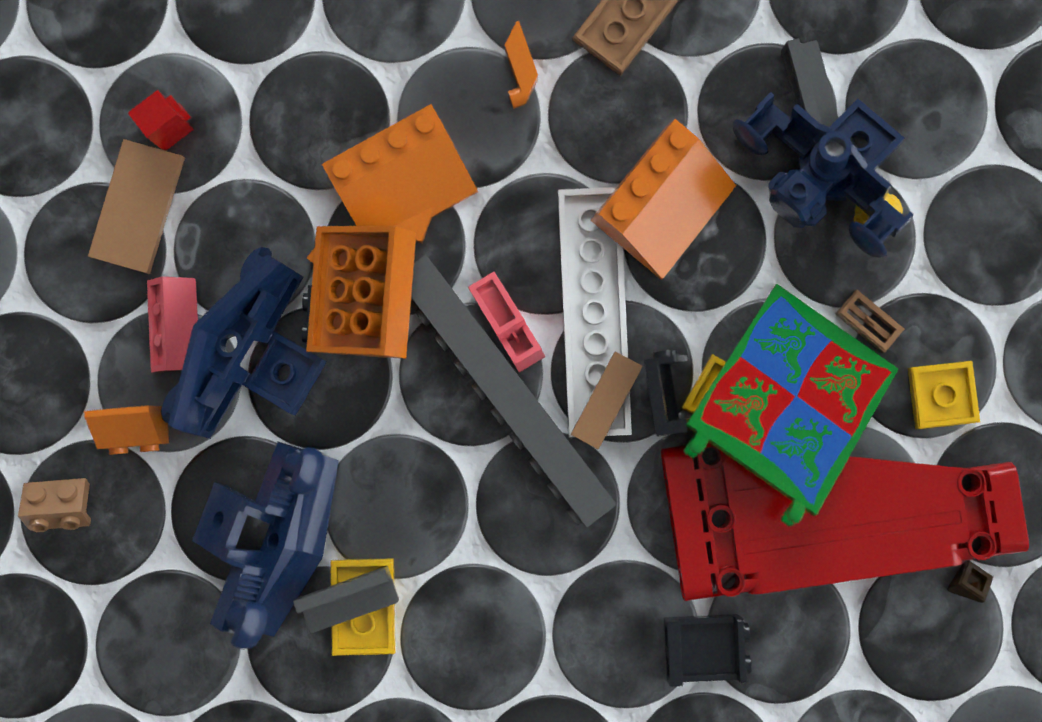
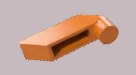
(521, 65)

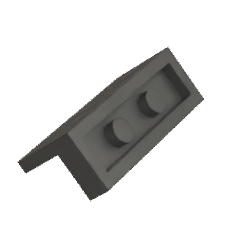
(809, 80)
(347, 599)

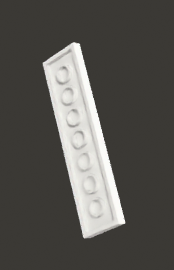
(591, 301)

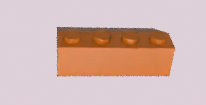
(401, 172)
(665, 199)
(361, 291)

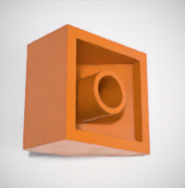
(128, 427)

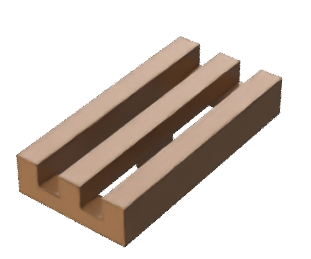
(864, 332)

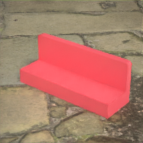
(171, 320)

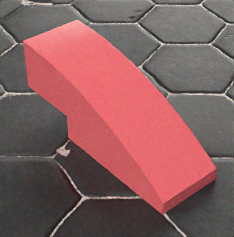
(506, 322)

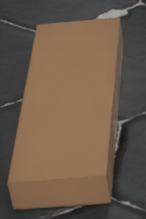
(606, 400)

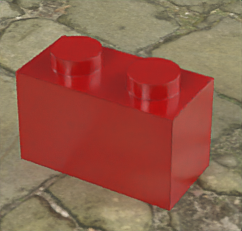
(161, 120)

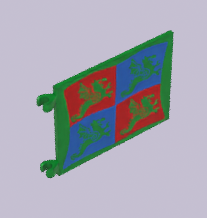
(792, 401)

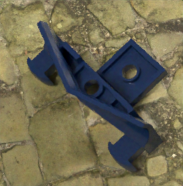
(214, 375)
(266, 581)

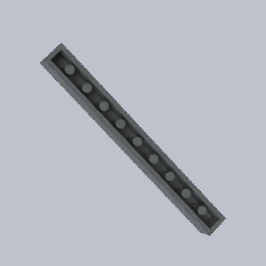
(509, 395)

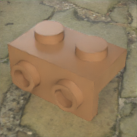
(55, 505)

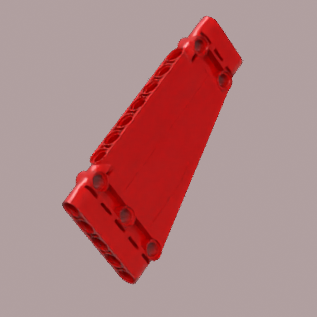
(871, 525)

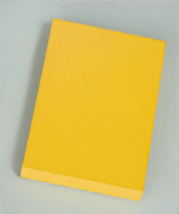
(370, 632)

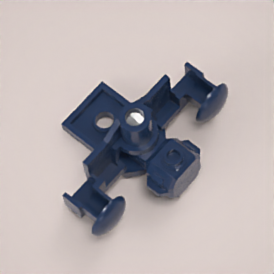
(829, 168)

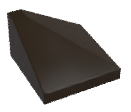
(971, 582)

